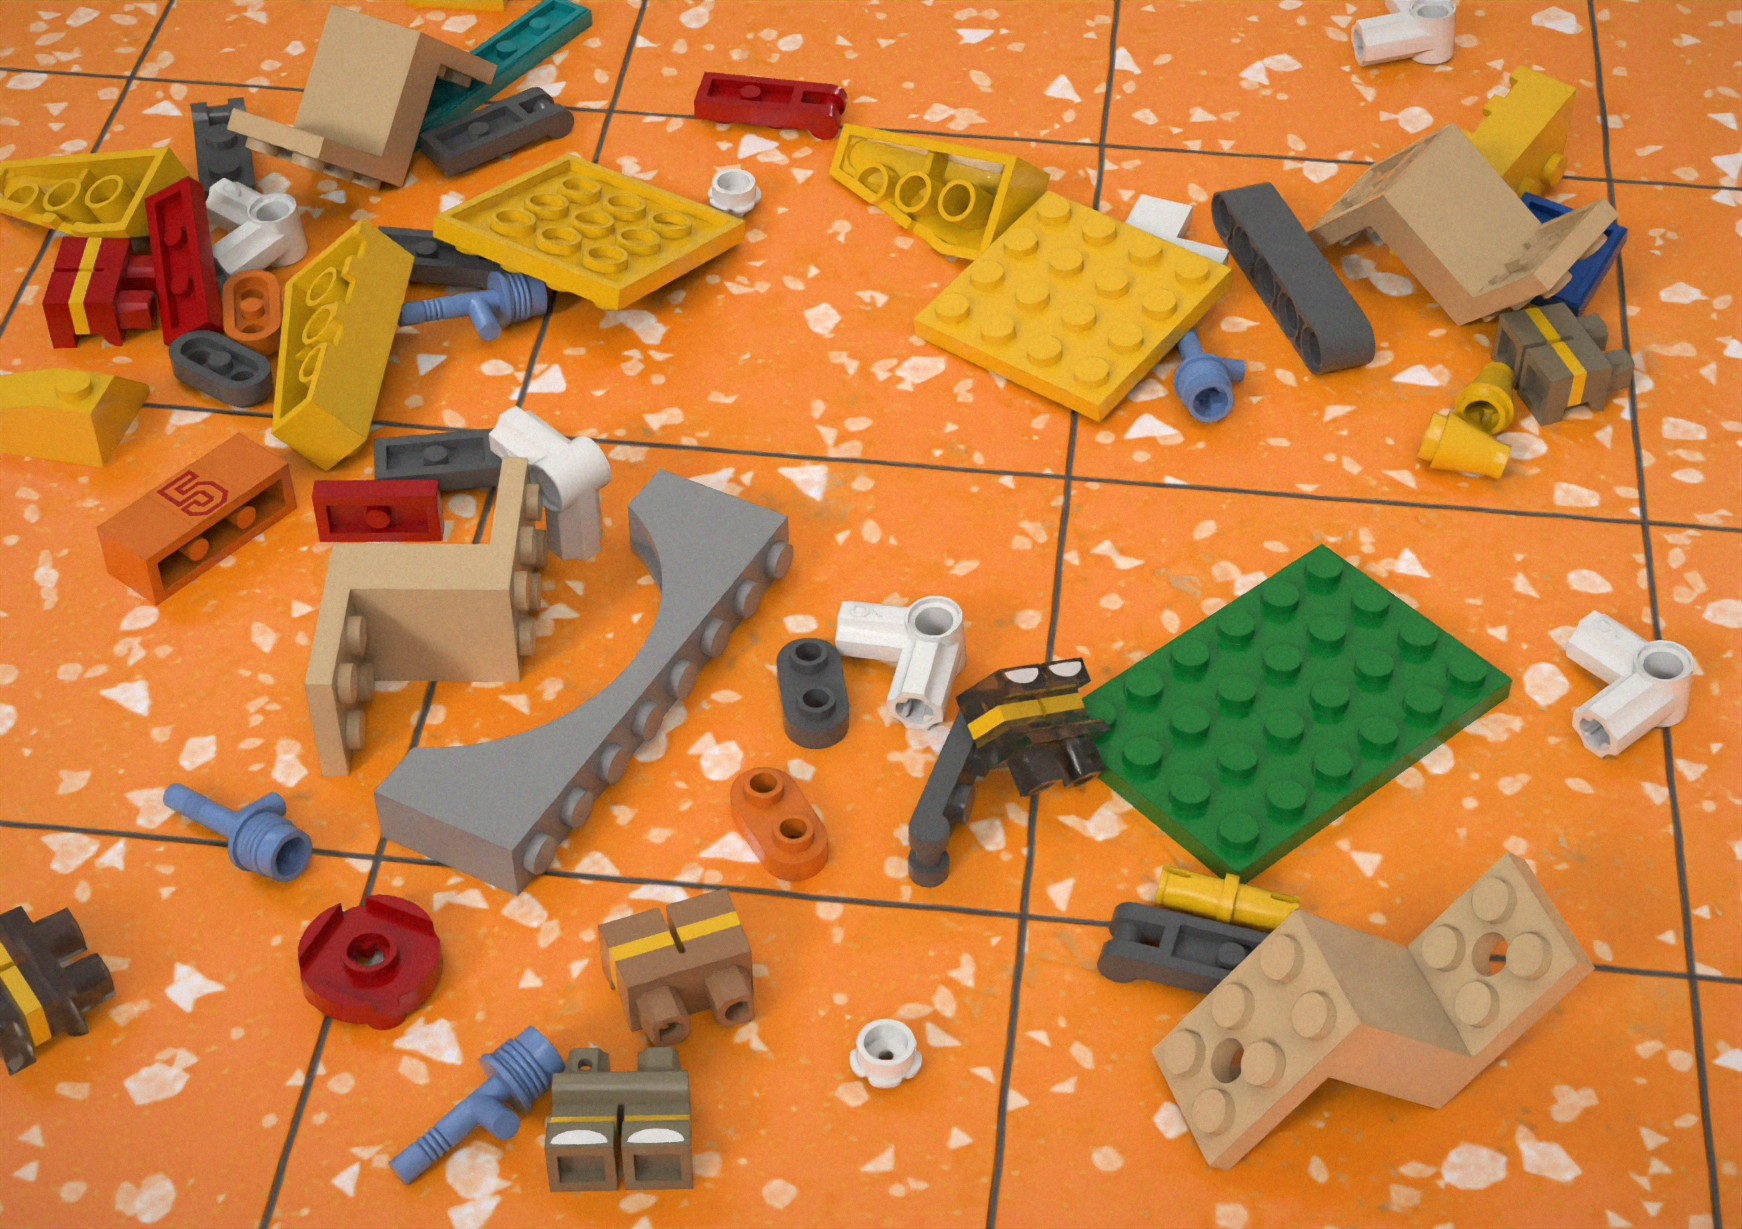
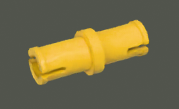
(1223, 899)

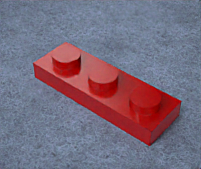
(183, 260)

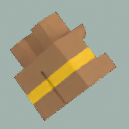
(680, 968)

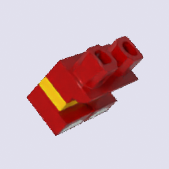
(99, 290)

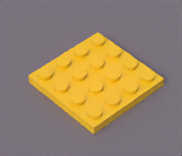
(589, 231)
(1073, 304)

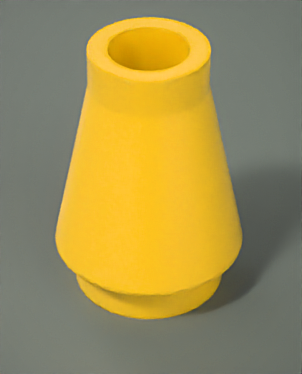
(1488, 399)
(1462, 447)

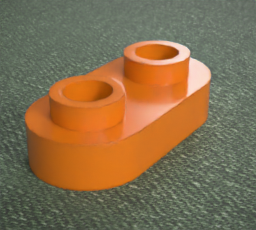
(253, 310)
(770, 811)

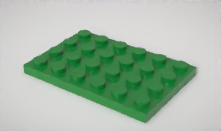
(1285, 712)

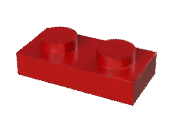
(378, 510)

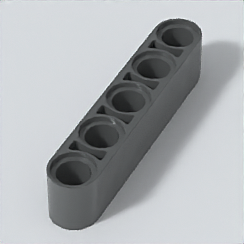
(1293, 278)

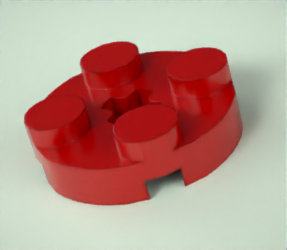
(375, 993)

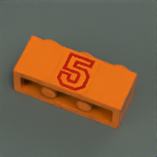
(196, 518)

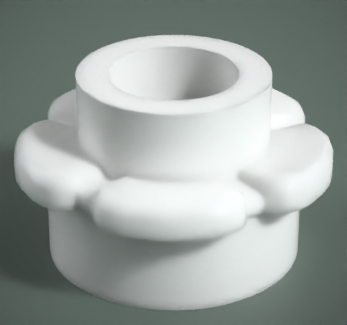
(734, 192)
(890, 1040)

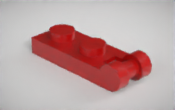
(771, 103)

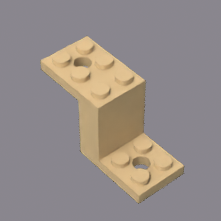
(363, 99)
(1463, 227)
(425, 615)
(1369, 1010)

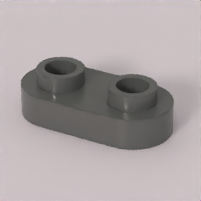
(221, 368)
(812, 693)

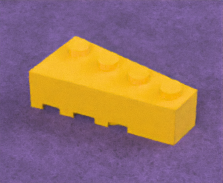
(1526, 131)
(338, 343)

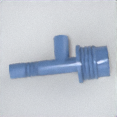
(507, 300)
(1205, 379)
(256, 834)
(515, 1073)

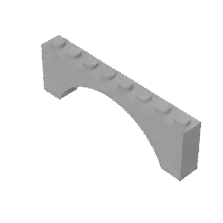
(514, 799)

